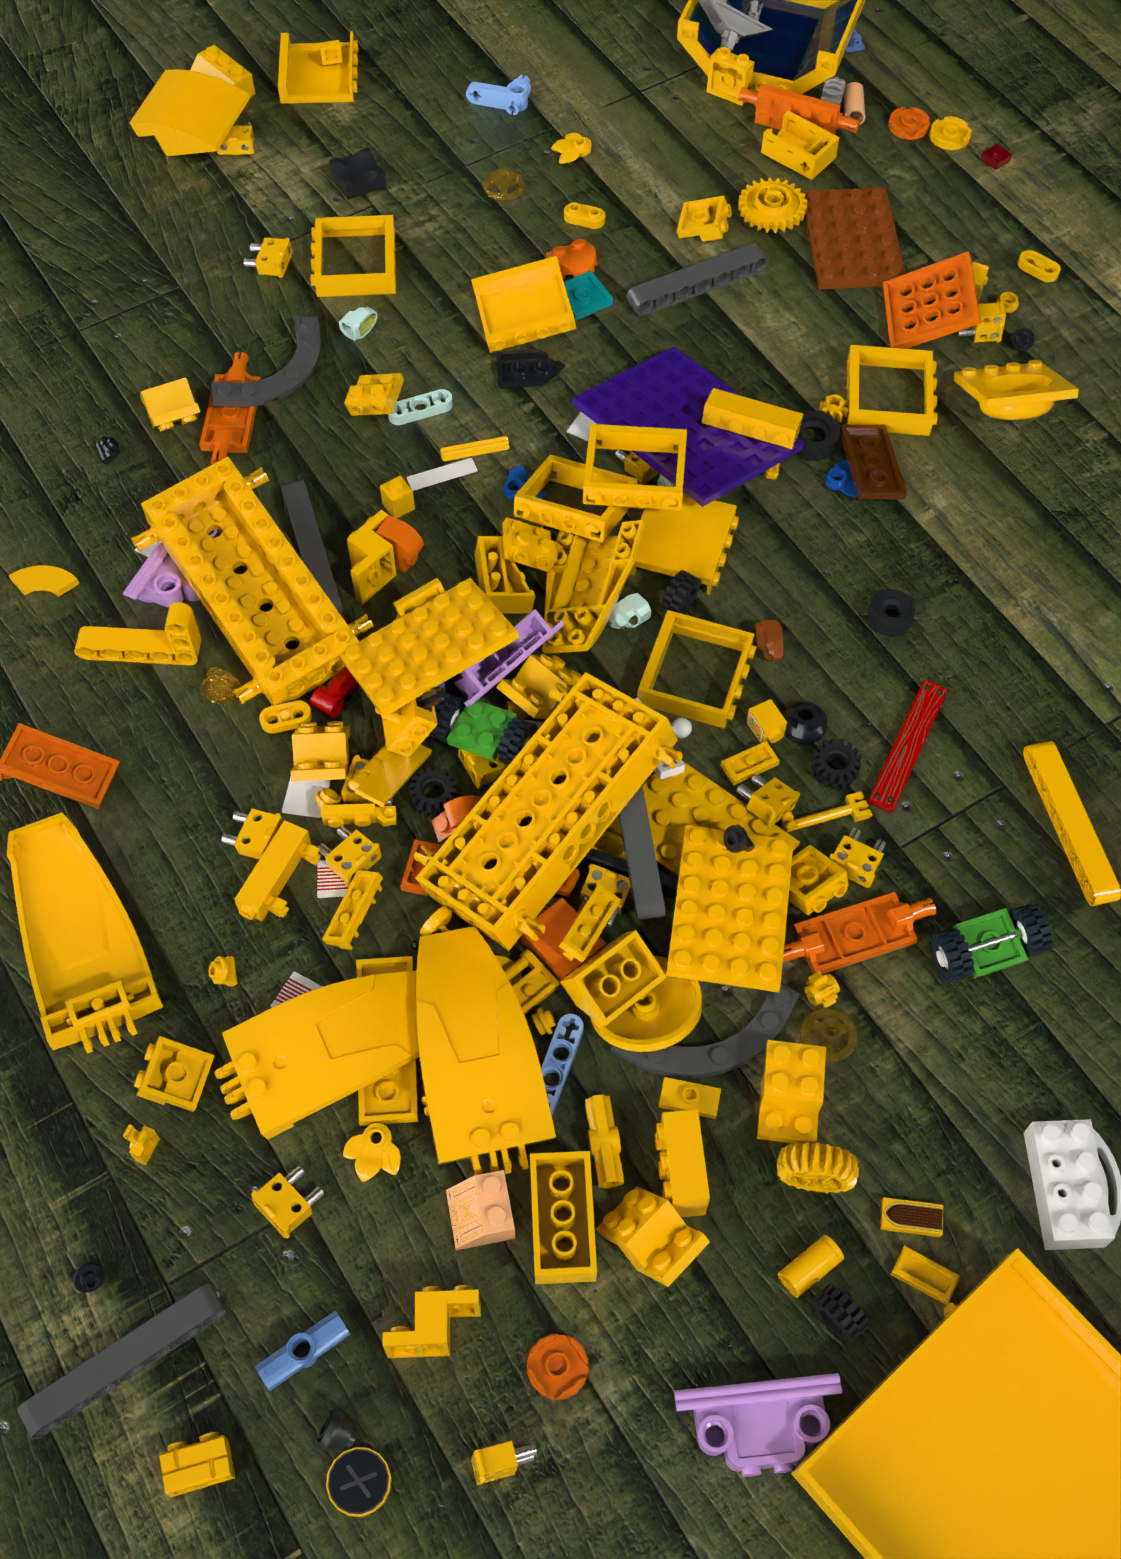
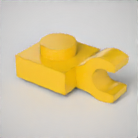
(142, 1143)

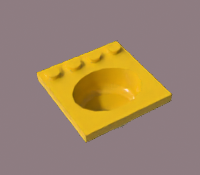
(1015, 389)

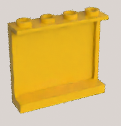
(307, 80)
(523, 304)
(687, 540)

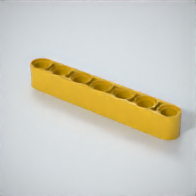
(1072, 824)

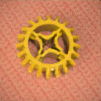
(817, 1167)

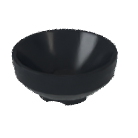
(801, 730)

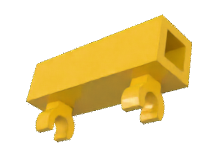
(273, 871)

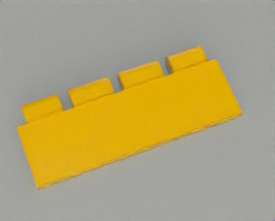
(387, 774)

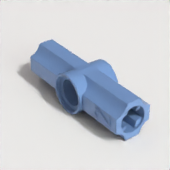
(285, 1364)

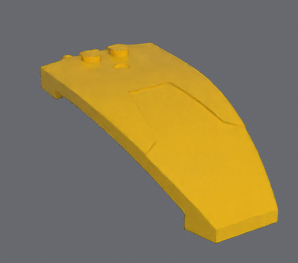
(76, 938)
(320, 1048)
(476, 1054)

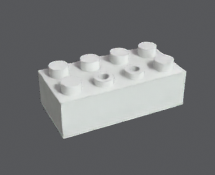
(1072, 1184)

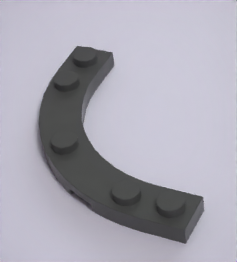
(281, 383)
(723, 1055)

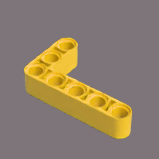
(175, 645)

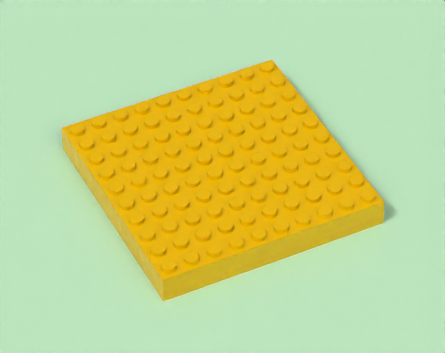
(984, 1436)

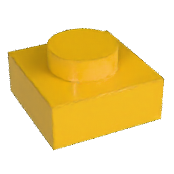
(330, 52)

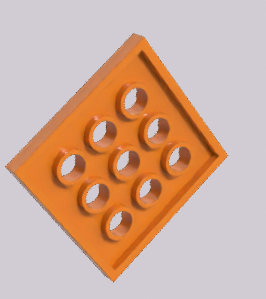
(940, 291)

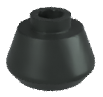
(337, 1431)

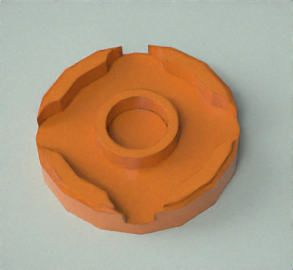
(909, 123)
(557, 1366)

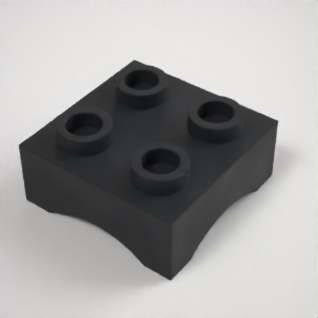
(357, 174)

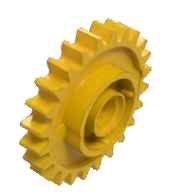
(772, 205)

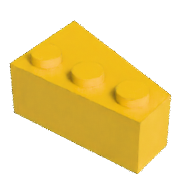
(501, 577)

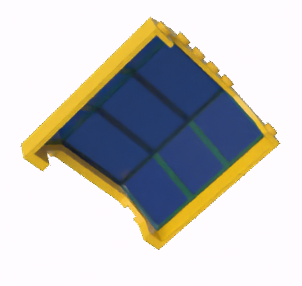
(793, 56)

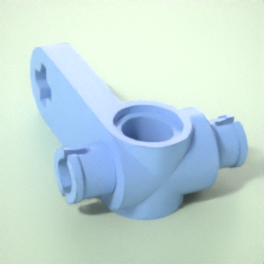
(509, 98)

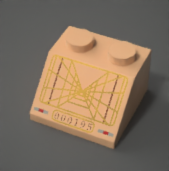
(481, 1211)

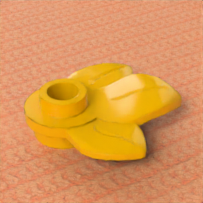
(572, 147)
(372, 1156)

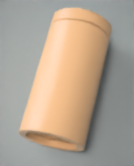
(854, 101)

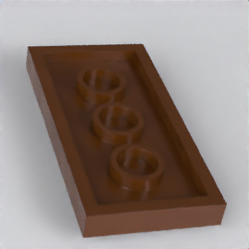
(872, 462)

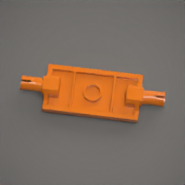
(774, 102)
(229, 427)
(857, 933)

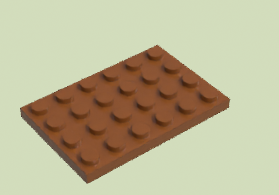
(852, 238)

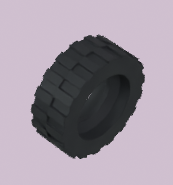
(825, 423)

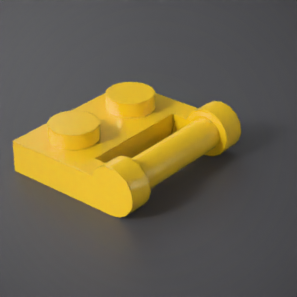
(535, 985)

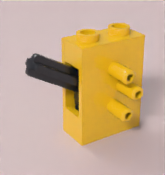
(412, 722)

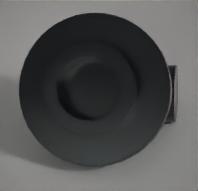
(1022, 339)
(107, 449)
(737, 840)
(88, 1276)

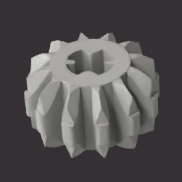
(833, 90)

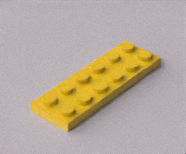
(395, 1094)

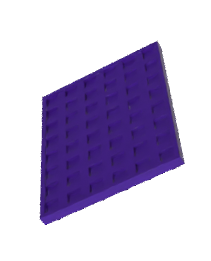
(672, 395)

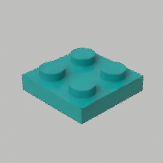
(587, 295)

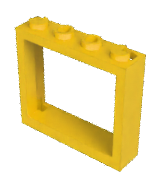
(354, 283)
(895, 358)
(634, 439)
(563, 517)
(707, 632)

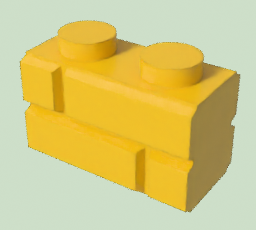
(196, 1465)

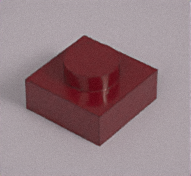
(996, 156)

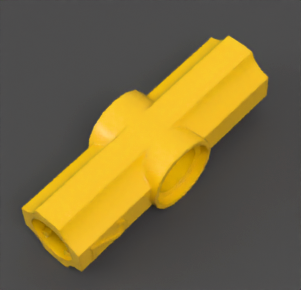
(604, 1141)

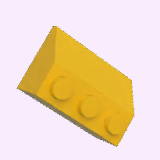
(219, 65)
(614, 978)

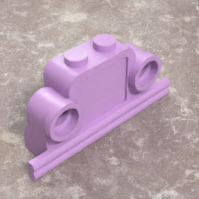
(161, 580)
(489, 671)
(761, 1421)

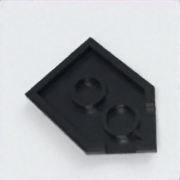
(526, 368)

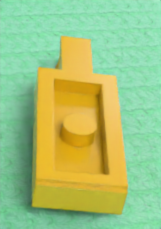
(358, 814)

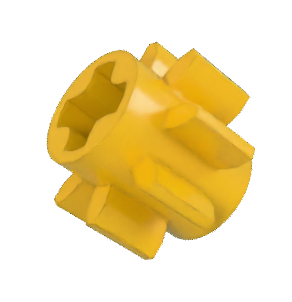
(835, 406)
(822, 989)

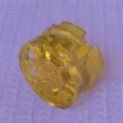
(219, 686)

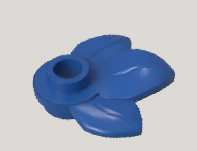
(516, 479)
(841, 479)

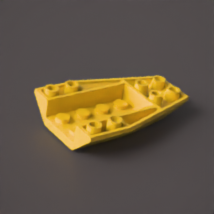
(587, 585)

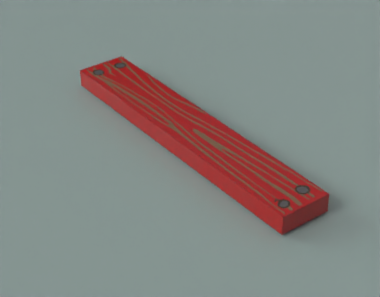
(907, 746)

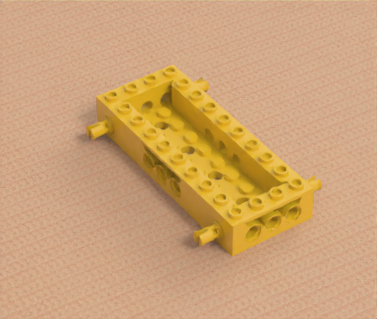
(274, 575)
(565, 816)

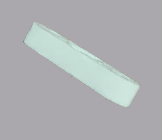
(437, 407)

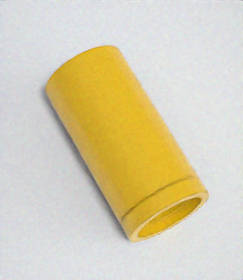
(811, 1266)

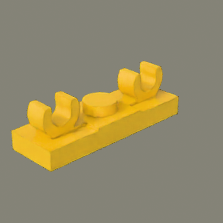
(353, 909)
(589, 924)

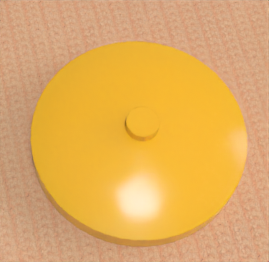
(658, 1017)

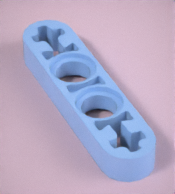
(561, 1067)

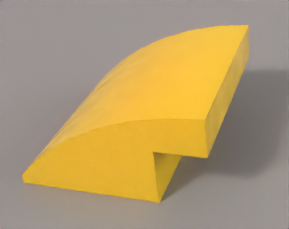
(189, 112)

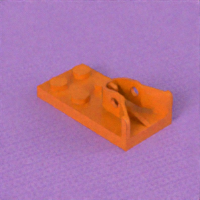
(58, 766)

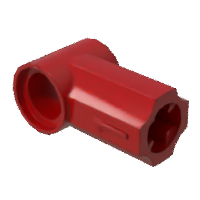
(332, 697)

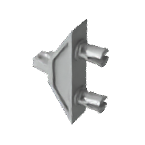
(733, 23)

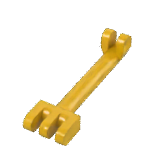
(852, 807)

